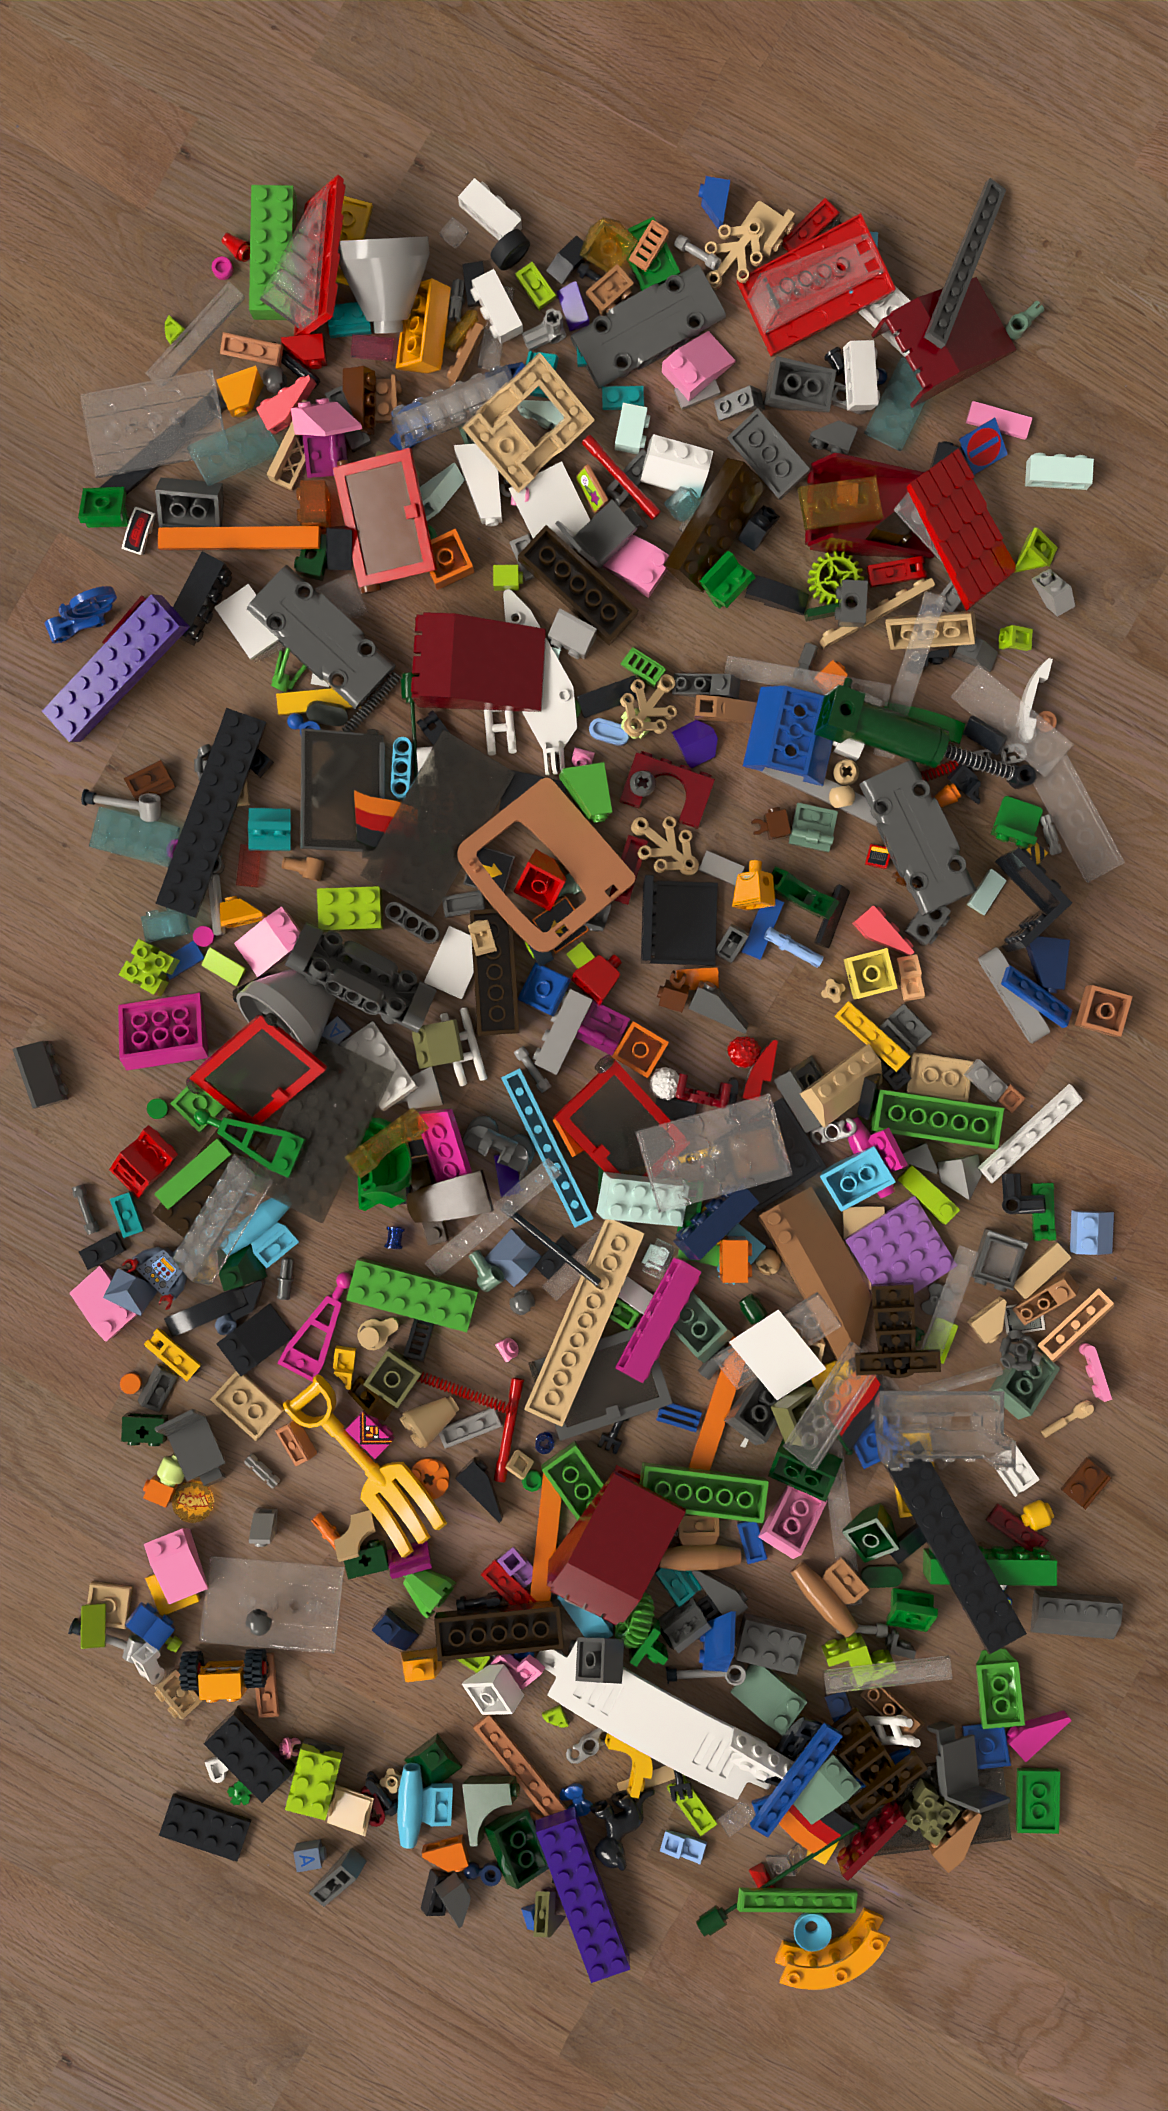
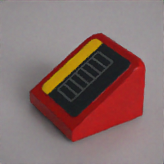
(877, 857)

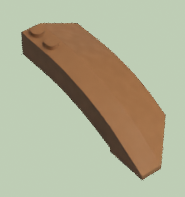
(820, 1263)

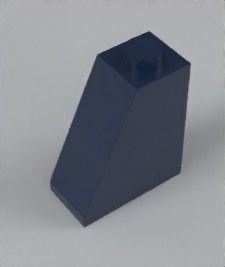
(1049, 962)

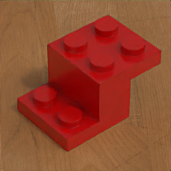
(143, 1161)

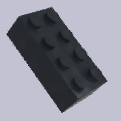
(201, 594)
(249, 1754)

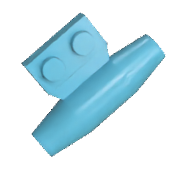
(266, 1235)
(421, 1805)

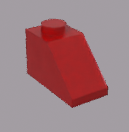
(307, 349)

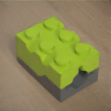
(314, 1778)

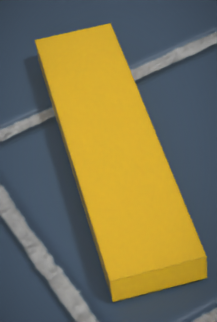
(298, 701)
(872, 1035)

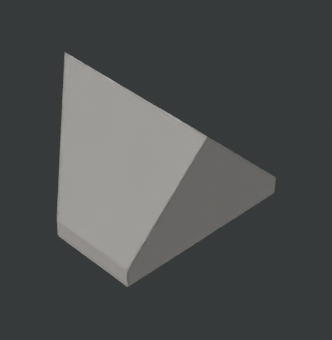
(960, 1174)

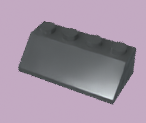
(1076, 1614)

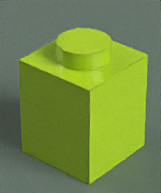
(507, 577)

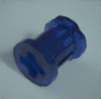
(394, 1237)
(547, 1448)

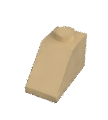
(989, 1321)

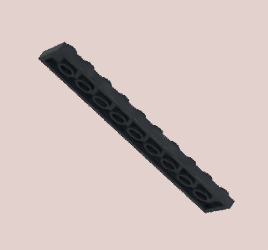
(211, 813)
(958, 1555)

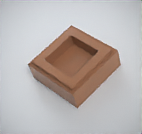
(1011, 1099)

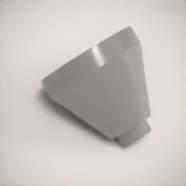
(385, 277)
(296, 1003)

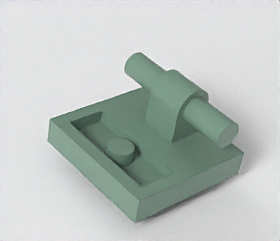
(813, 827)

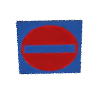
(983, 446)

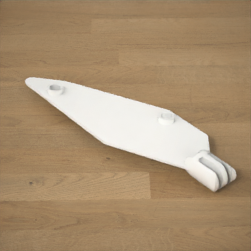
(558, 715)

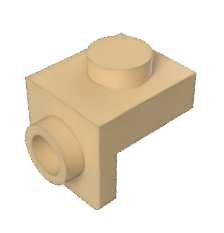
(482, 937)

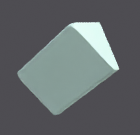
(986, 892)

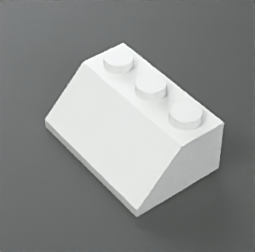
(675, 464)

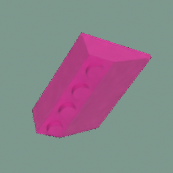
(162, 1031)

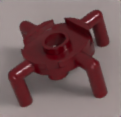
(716, 1100)

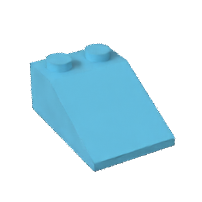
(857, 1178)

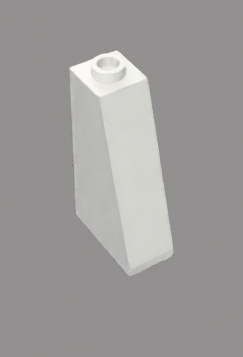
(482, 482)

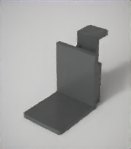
(604, 533)
(194, 1447)
(959, 1771)

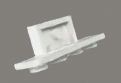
(757, 1757)

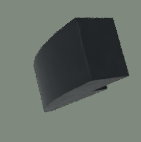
(777, 595)

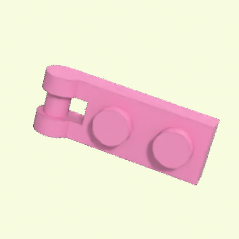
(1095, 1371)

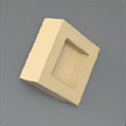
(519, 1464)

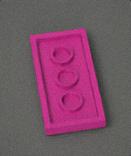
(444, 1144)

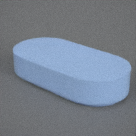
(608, 732)

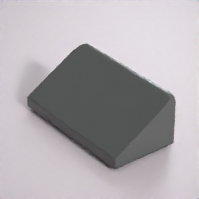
(157, 1388)

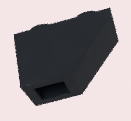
(758, 527)

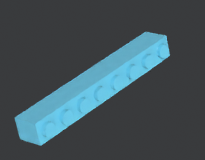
(547, 1146)

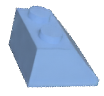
(1091, 1232)

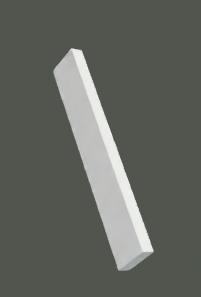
(1030, 1133)

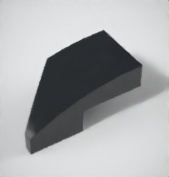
(966, 782)

